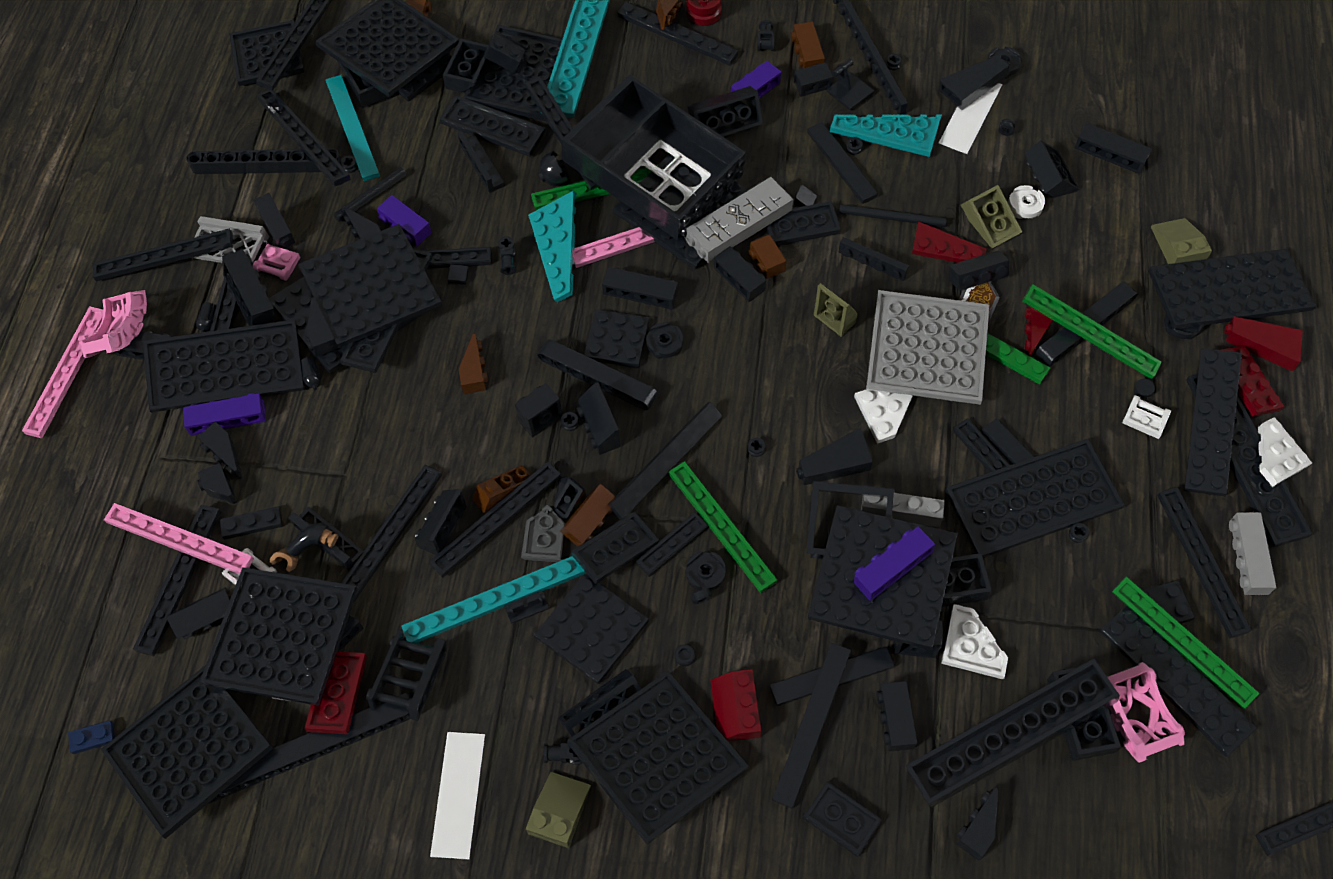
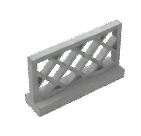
(245, 231)

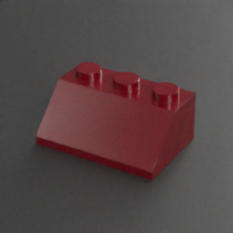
(736, 705)

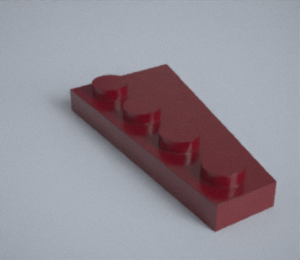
(944, 246)

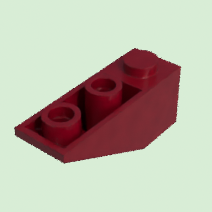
(1036, 328)

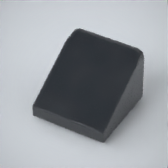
(804, 197)

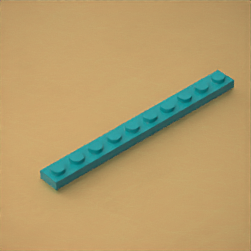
(491, 600)

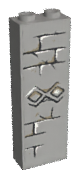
(739, 219)

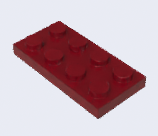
(1254, 387)
(339, 695)

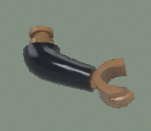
(312, 534)

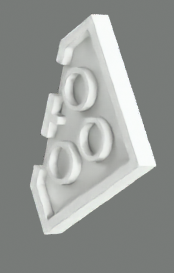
(882, 411)
(1279, 453)
(972, 645)

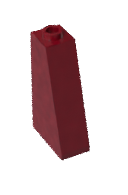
(1269, 341)

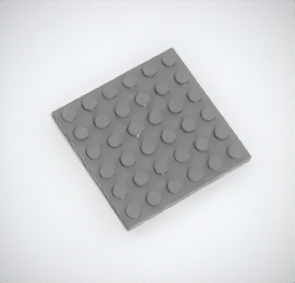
(928, 347)

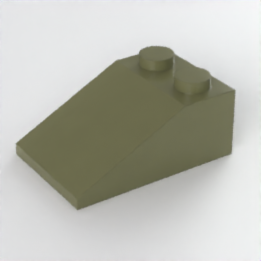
(992, 216)
(1181, 241)
(834, 311)
(558, 810)

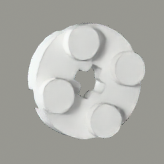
(1024, 210)

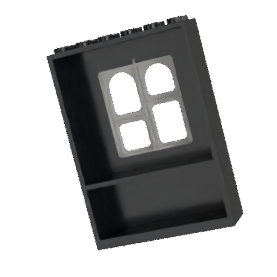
(628, 130)

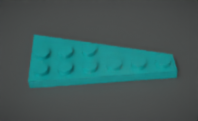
(893, 131)
(555, 239)

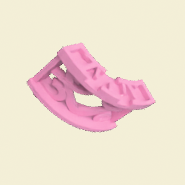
(118, 324)
(1135, 741)

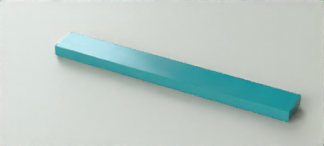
(352, 128)

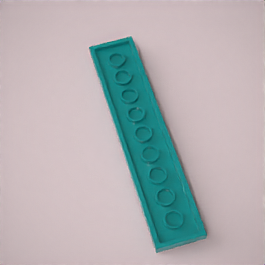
(576, 53)

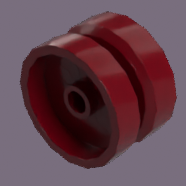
(704, 11)

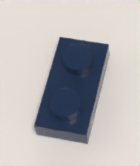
(91, 737)

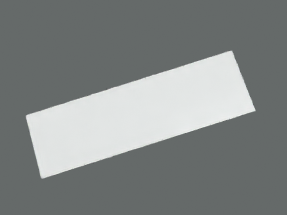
(967, 122)
(457, 795)

